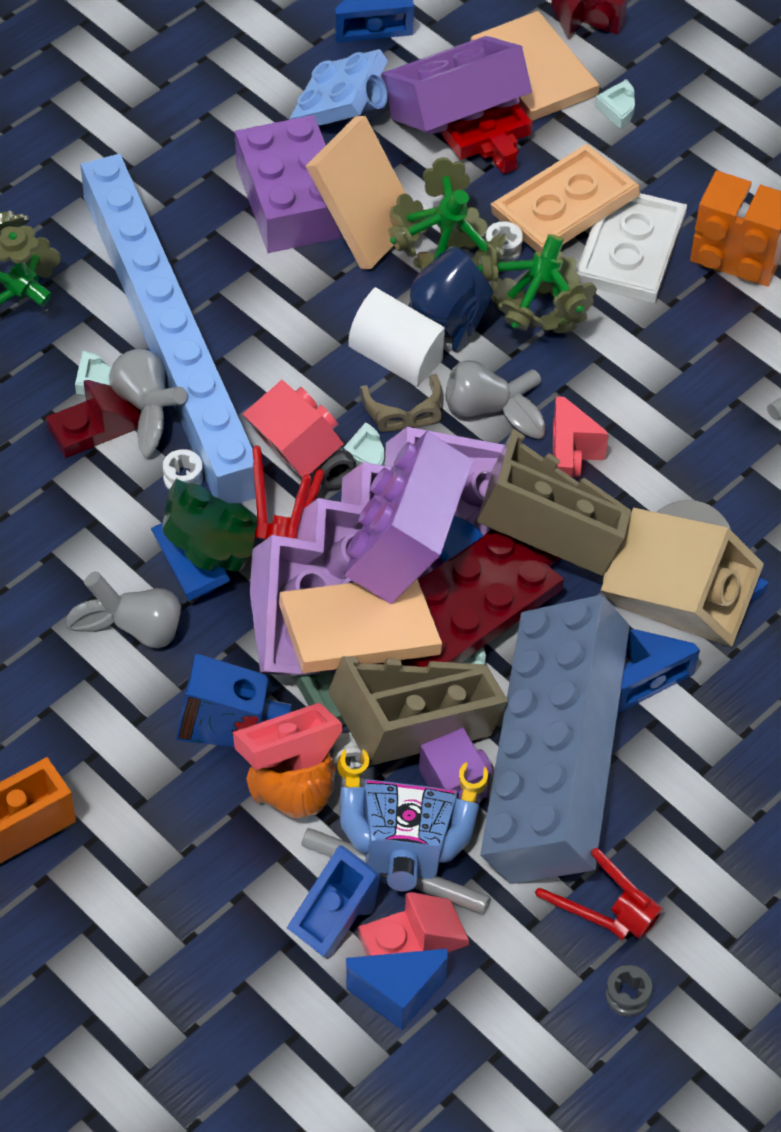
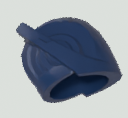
(452, 295)

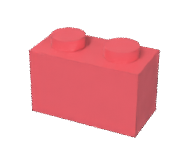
(294, 427)

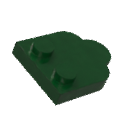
(208, 527)

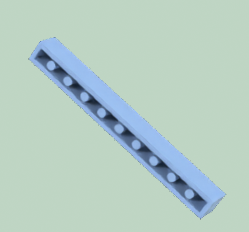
(169, 328)

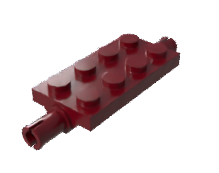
(484, 593)

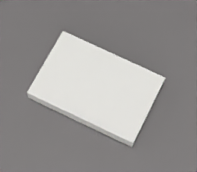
(633, 247)

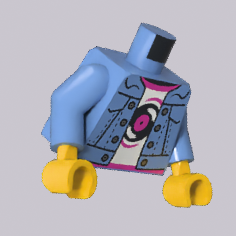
(406, 826)

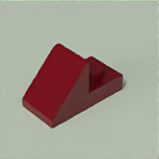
(603, 14)
(92, 421)

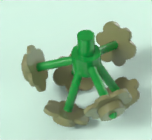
(457, 223)
(31, 259)
(548, 274)

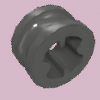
(621, 1002)

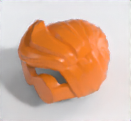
(293, 792)

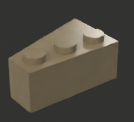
(551, 509)
(401, 707)

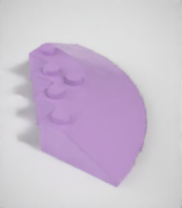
(323, 537)

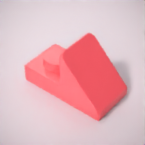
(576, 437)
(295, 739)
(423, 926)

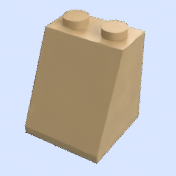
(683, 575)

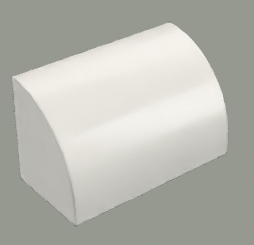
(397, 337)

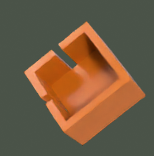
(735, 244)

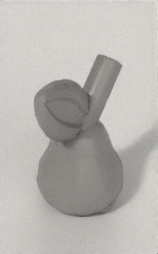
(140, 380)
(477, 390)
(146, 615)

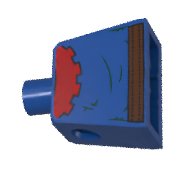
(222, 701)

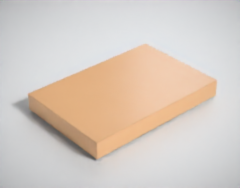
(553, 69)
(358, 189)
(566, 197)
(358, 624)

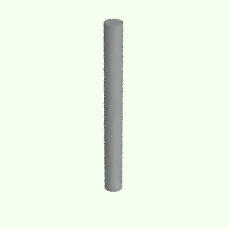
(435, 886)

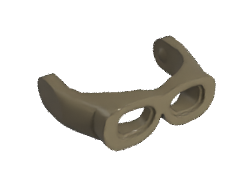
(382, 413)

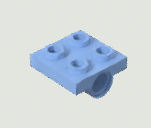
(344, 88)

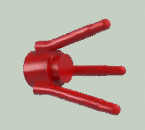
(282, 525)
(634, 908)

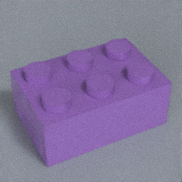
(457, 84)
(279, 186)
(407, 517)

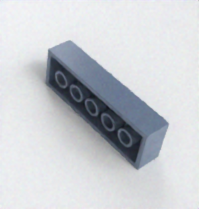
(556, 741)

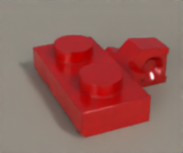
(491, 136)

